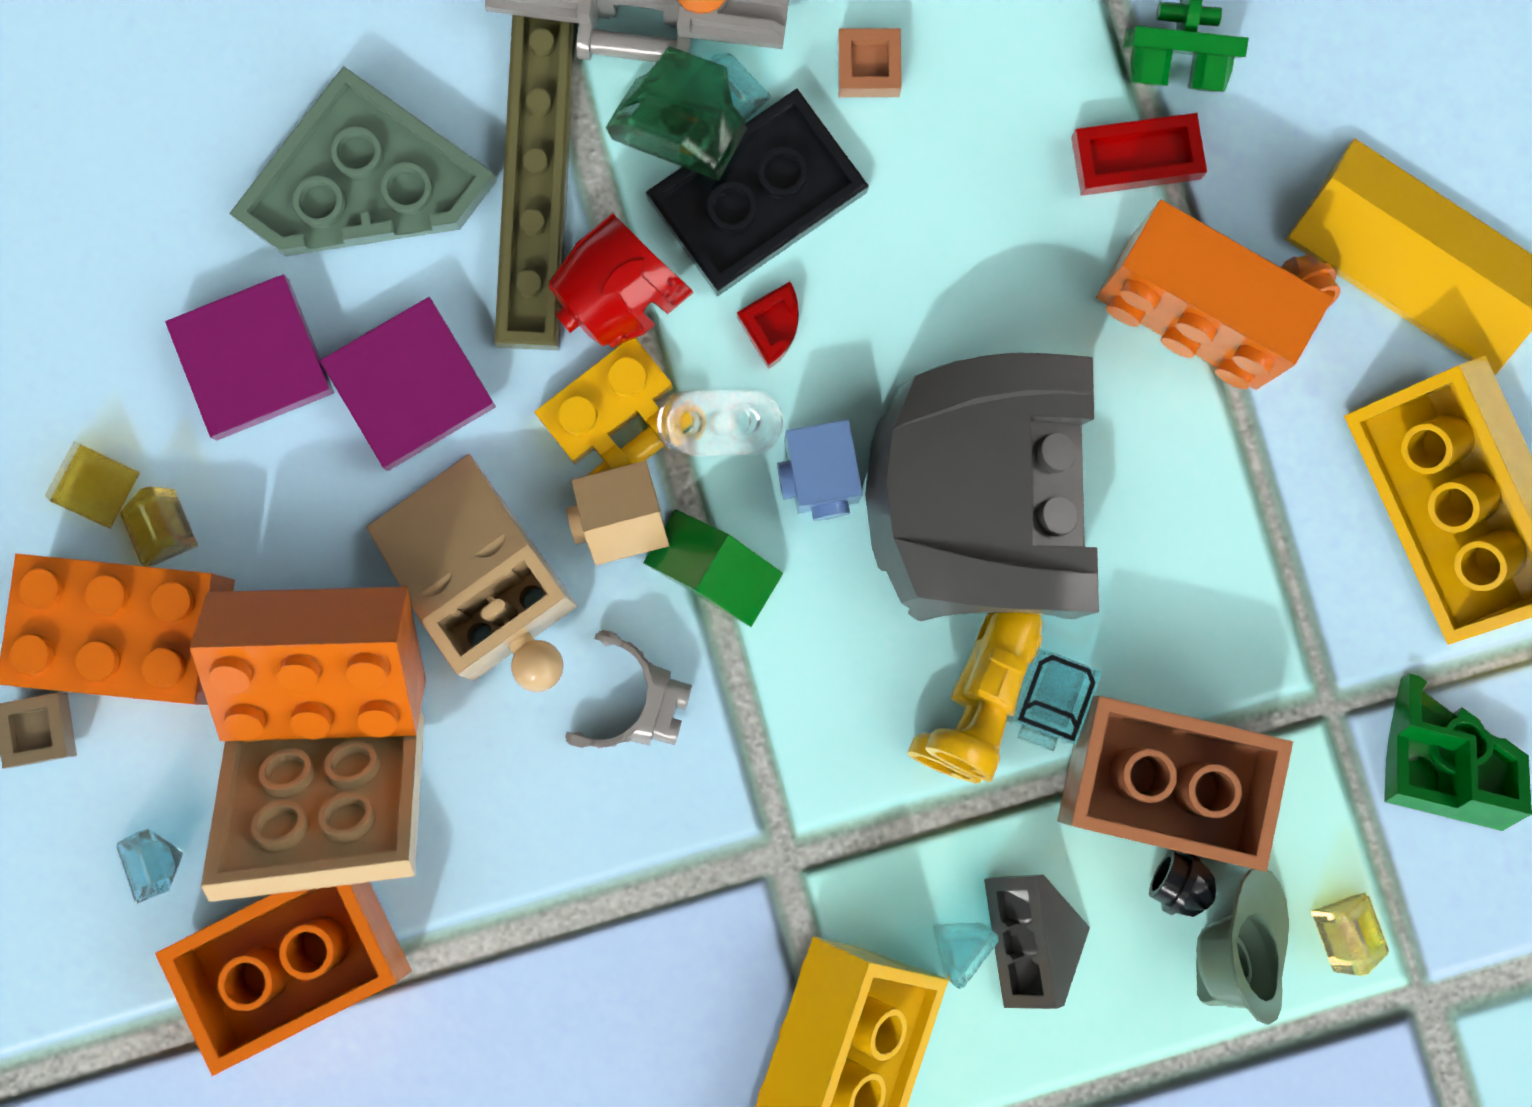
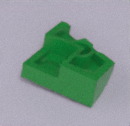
(1452, 763)

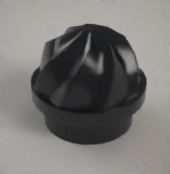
(1183, 885)

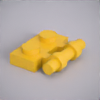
(604, 402)

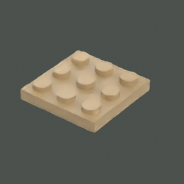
(313, 814)

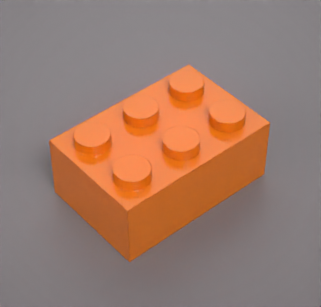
(1212, 298)
(104, 628)
(310, 663)
(281, 968)

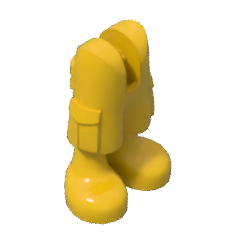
(989, 694)

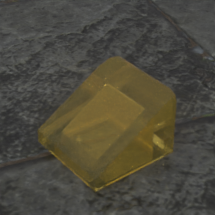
(91, 484)

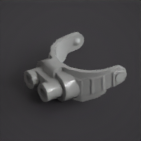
(661, 702)

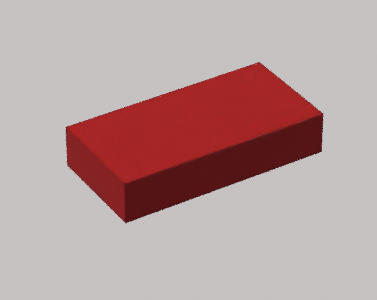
(1139, 154)

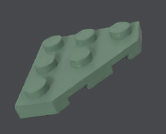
(360, 176)

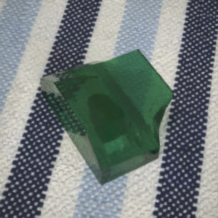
(681, 114)

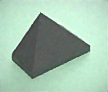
(1037, 940)

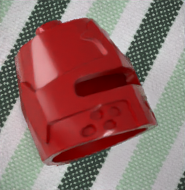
(610, 284)

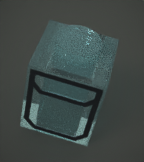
(1054, 700)

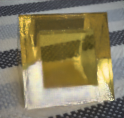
(157, 525)
(1351, 935)

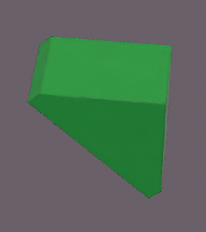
(715, 567)

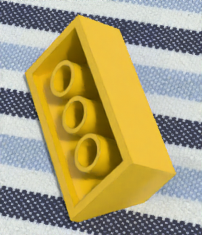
(1456, 494)
(852, 1031)

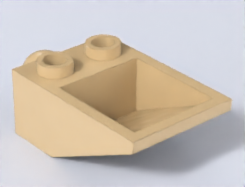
(471, 569)

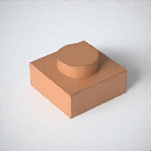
(869, 62)

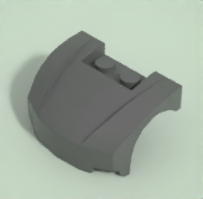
(984, 488)

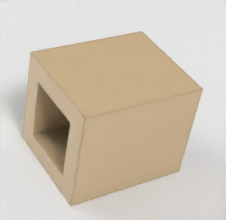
(617, 513)

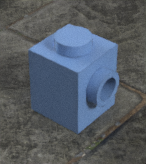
(821, 470)

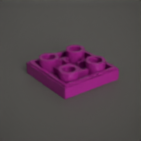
(249, 357)
(407, 384)

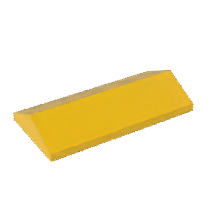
(1420, 256)

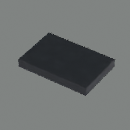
(771, 194)

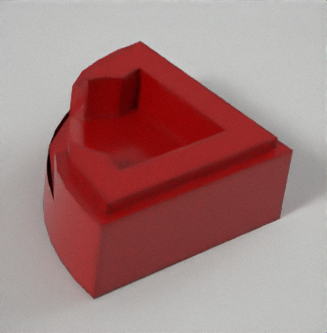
(772, 323)

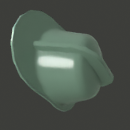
(1245, 951)

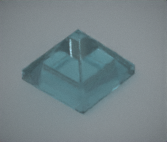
(148, 864)

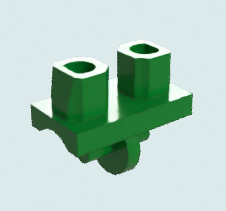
(1211, 53)

